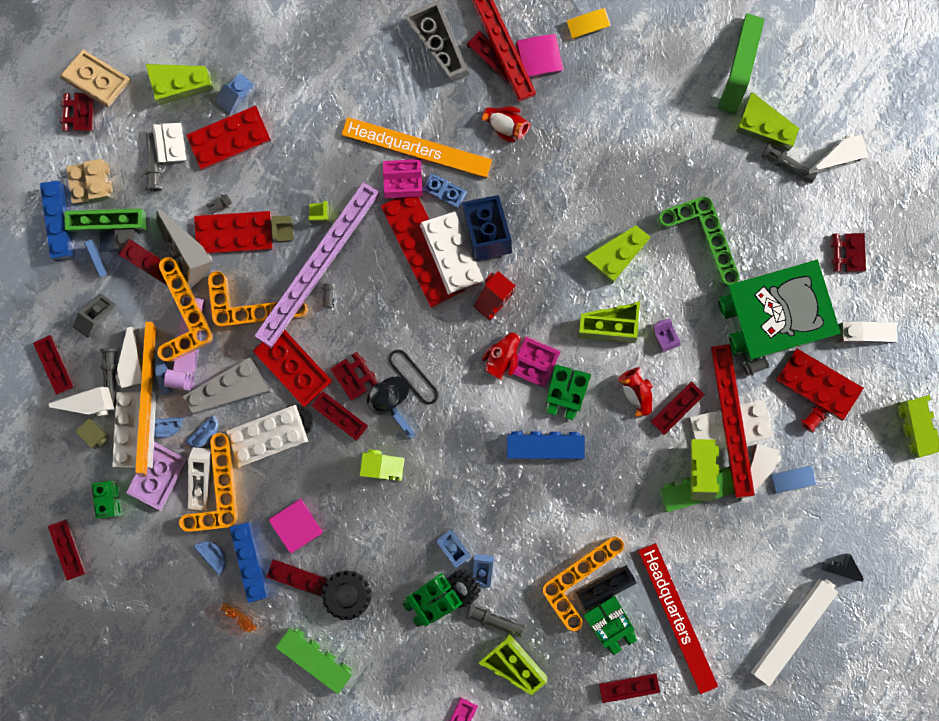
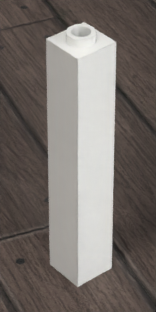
(795, 631)

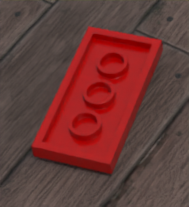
(228, 137)
(234, 232)
(294, 368)
(820, 384)

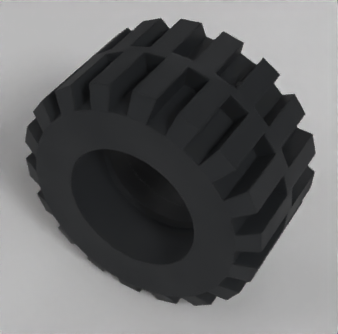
(332, 604)

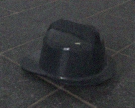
(387, 394)

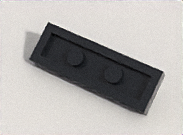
(606, 587)

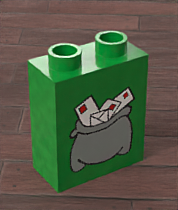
(779, 311)

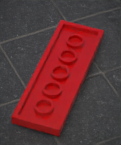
(405, 217)

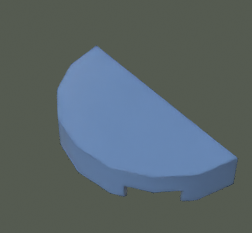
(96, 258)
(402, 423)
(167, 426)
(203, 433)
(212, 555)

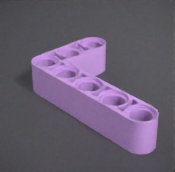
(184, 368)

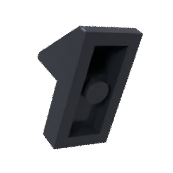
(848, 569)

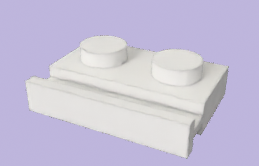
(169, 143)

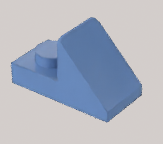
(234, 93)
(453, 548)
(483, 569)

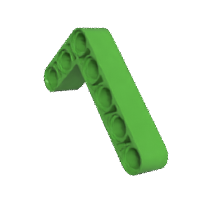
(742, 64)
(708, 234)

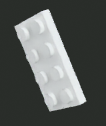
(451, 252)
(755, 422)
(127, 430)
(267, 436)

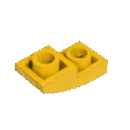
(588, 23)

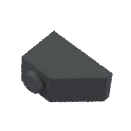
(115, 239)
(93, 315)

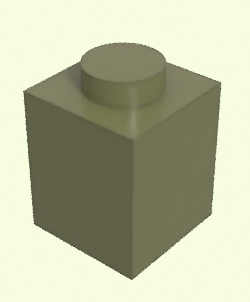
(92, 433)

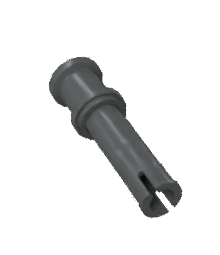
(779, 160)
(152, 171)
(109, 366)
(486, 617)

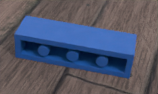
(54, 210)
(545, 446)
(249, 562)

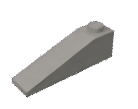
(188, 252)

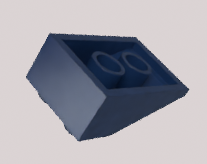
(487, 227)

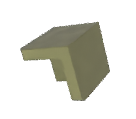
(282, 228)

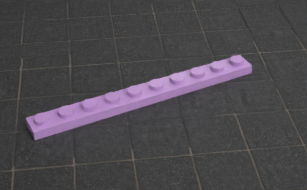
(317, 265)

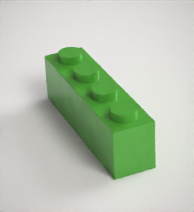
(104, 220)
(679, 495)
(315, 660)

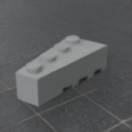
(437, 35)
(231, 386)

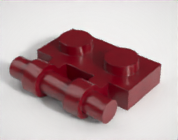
(83, 112)
(854, 252)
(349, 379)

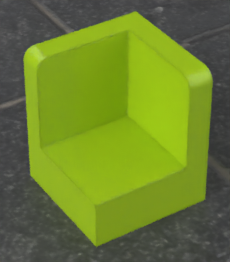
(319, 212)

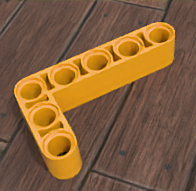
(225, 307)
(186, 312)
(220, 490)
(577, 576)

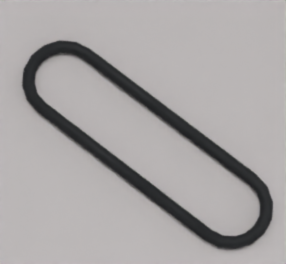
(421, 373)

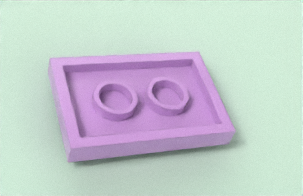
(160, 480)

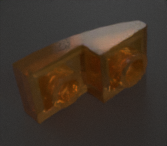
(245, 620)

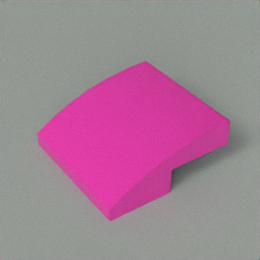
(540, 55)
(402, 178)
(536, 361)
(295, 525)

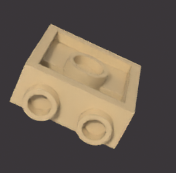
(89, 181)

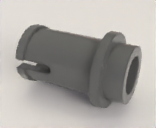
(219, 203)
(328, 295)
(756, 366)

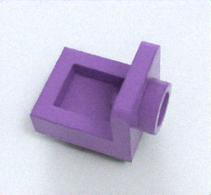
(666, 335)

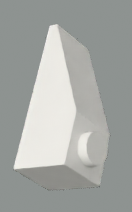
(847, 151)
(867, 332)
(130, 361)
(90, 402)
(762, 464)
(199, 478)

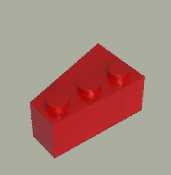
(494, 295)

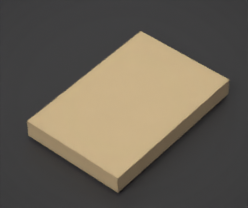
(95, 78)

